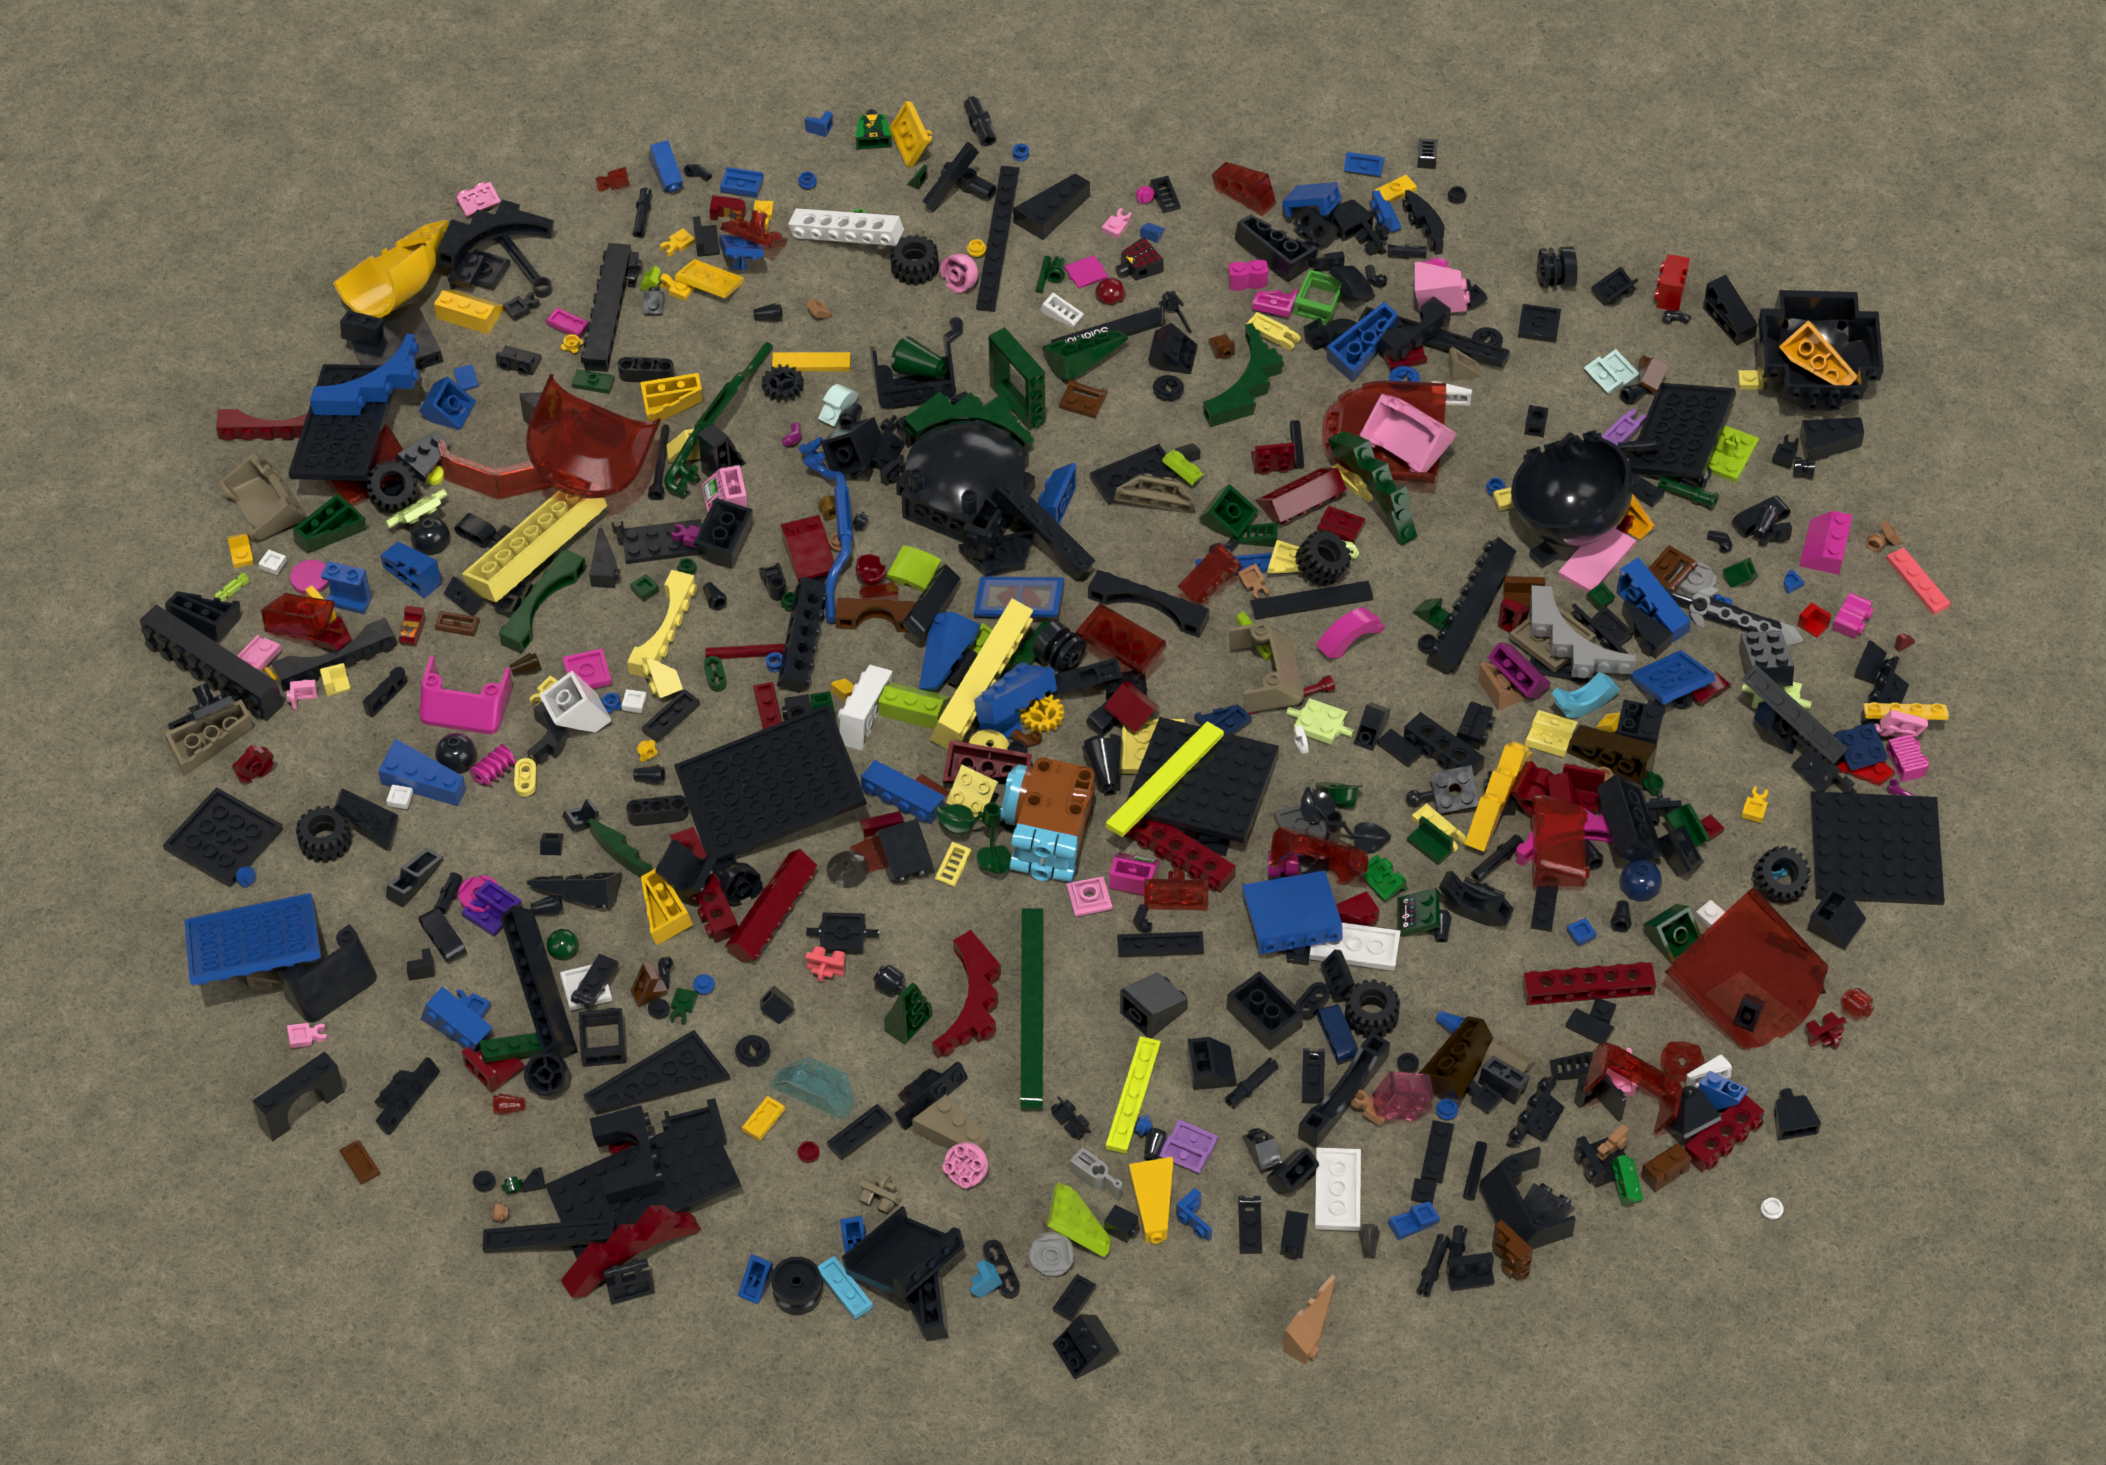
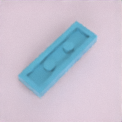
(844, 1288)

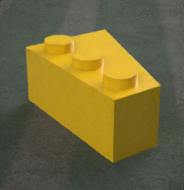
(670, 395)

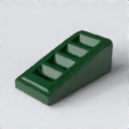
(1265, 540)

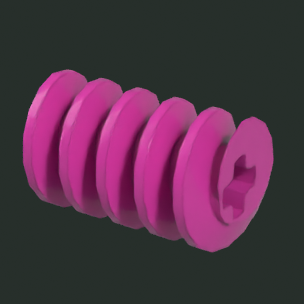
(491, 765)

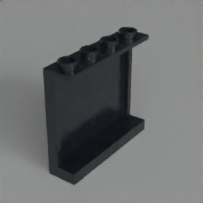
(396, 326)
(901, 1254)

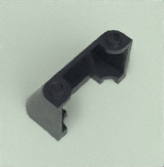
(330, 981)

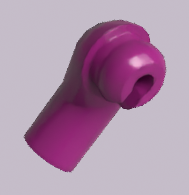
(794, 436)

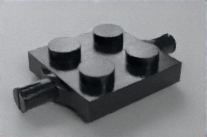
(842, 932)

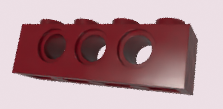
(1746, 1112)

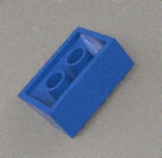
(1059, 491)

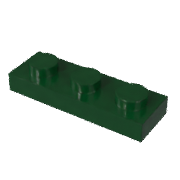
(510, 1047)

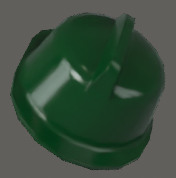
(1343, 794)

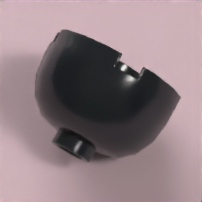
(430, 535)
(456, 752)
(740, 880)
(546, 1073)

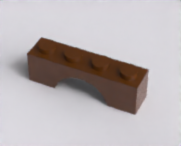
(853, 612)

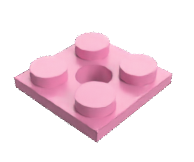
(1087, 905)

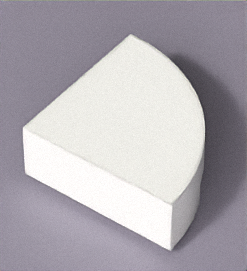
(1299, 739)

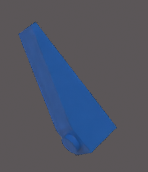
(946, 641)

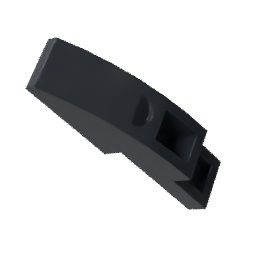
(1425, 218)
(1086, 676)

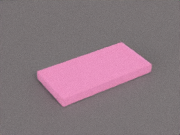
(1595, 561)

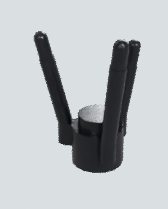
(1171, 302)

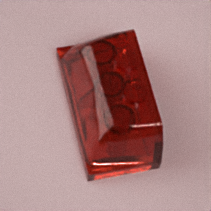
(1121, 638)

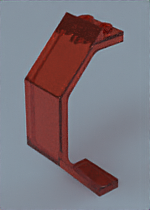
(492, 482)

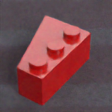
(1671, 282)

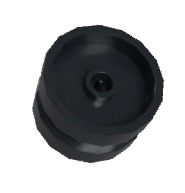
(797, 1285)

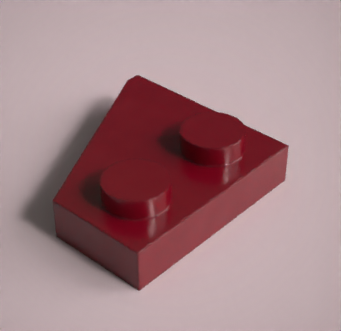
(335, 636)

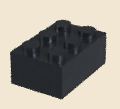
(1768, 652)
(1264, 1010)

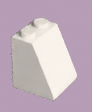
(575, 704)

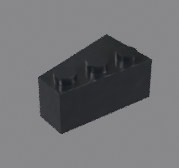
(1729, 311)
(1830, 436)

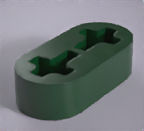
(719, 672)

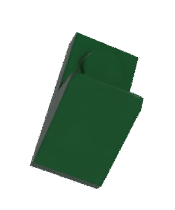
(1432, 612)

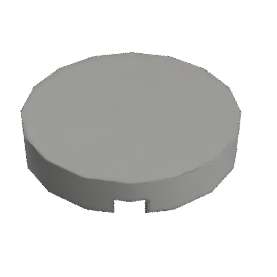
(1697, 579)
(1051, 1254)

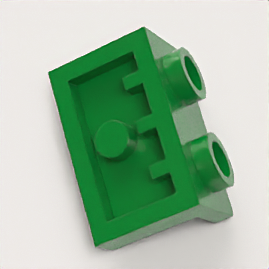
(1383, 878)
(1626, 1180)

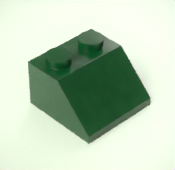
(1228, 512)
(1673, 931)

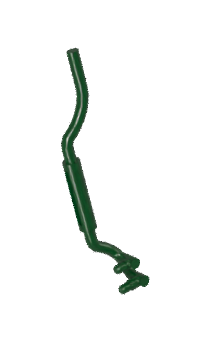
(707, 418)

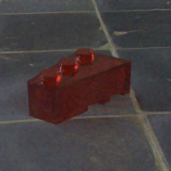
(1245, 186)
(1210, 574)

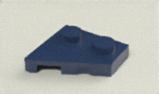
(1227, 719)

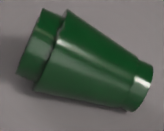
(1056, 270)

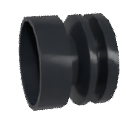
(1560, 267)
(1059, 647)

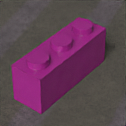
(1519, 670)

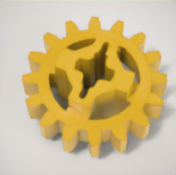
(1042, 714)

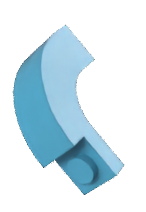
(1588, 698)

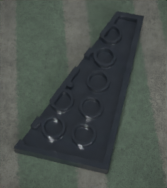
(669, 1071)

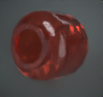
(1857, 1003)

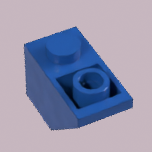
(1722, 1091)

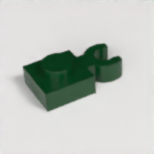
(683, 1002)

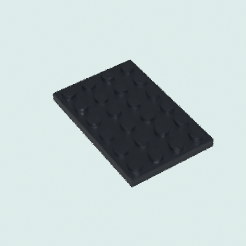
(1687, 427)

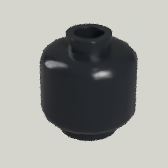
(889, 980)

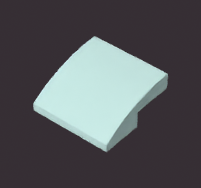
(1612, 372)

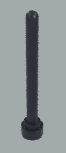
(656, 490)

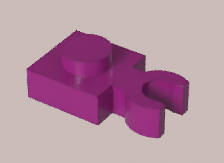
(687, 535)

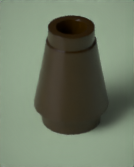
(526, 664)

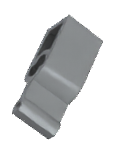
(1094, 1172)

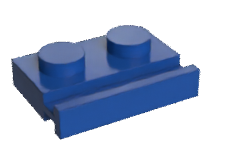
(741, 182)

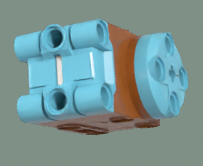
(1050, 814)

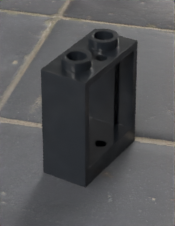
(607, 1054)

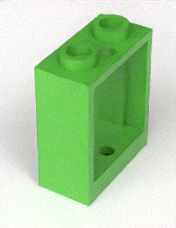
(1315, 310)

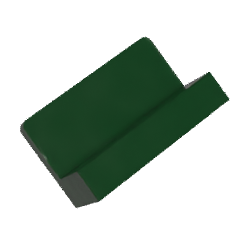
(1686, 816)
(1431, 841)

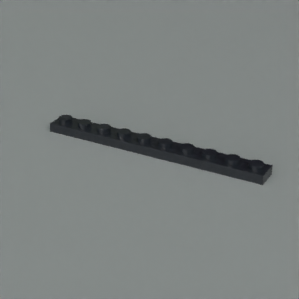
(997, 239)

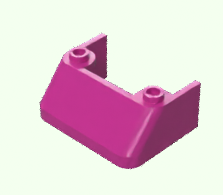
(460, 709)

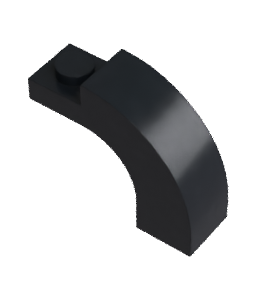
(552, 742)
(1475, 907)

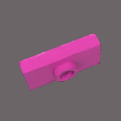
(567, 322)

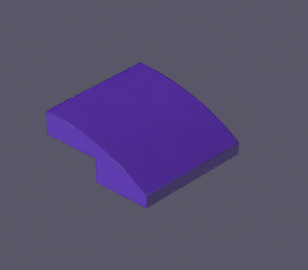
(499, 902)

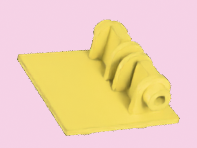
(972, 790)

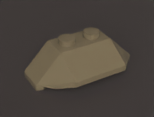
(1156, 493)

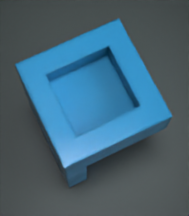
(985, 1280)

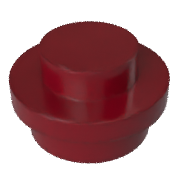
(808, 1152)

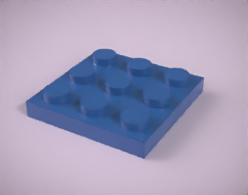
(1672, 677)

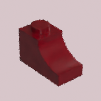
(1511, 614)

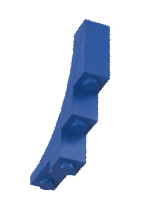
(376, 386)

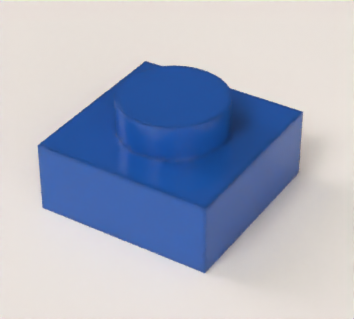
(1581, 931)

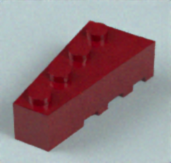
(989, 761)

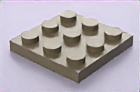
(1540, 646)

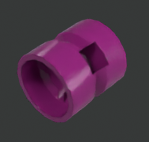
(1288, 869)

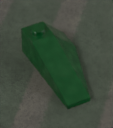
(908, 1014)

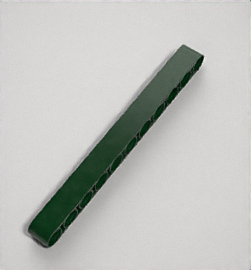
(1032, 1010)

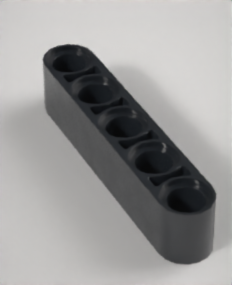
(931, 600)

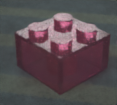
(1402, 1096)

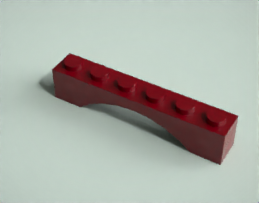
(238, 425)

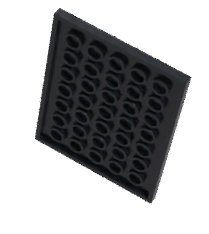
(770, 784)

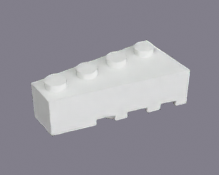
(863, 706)

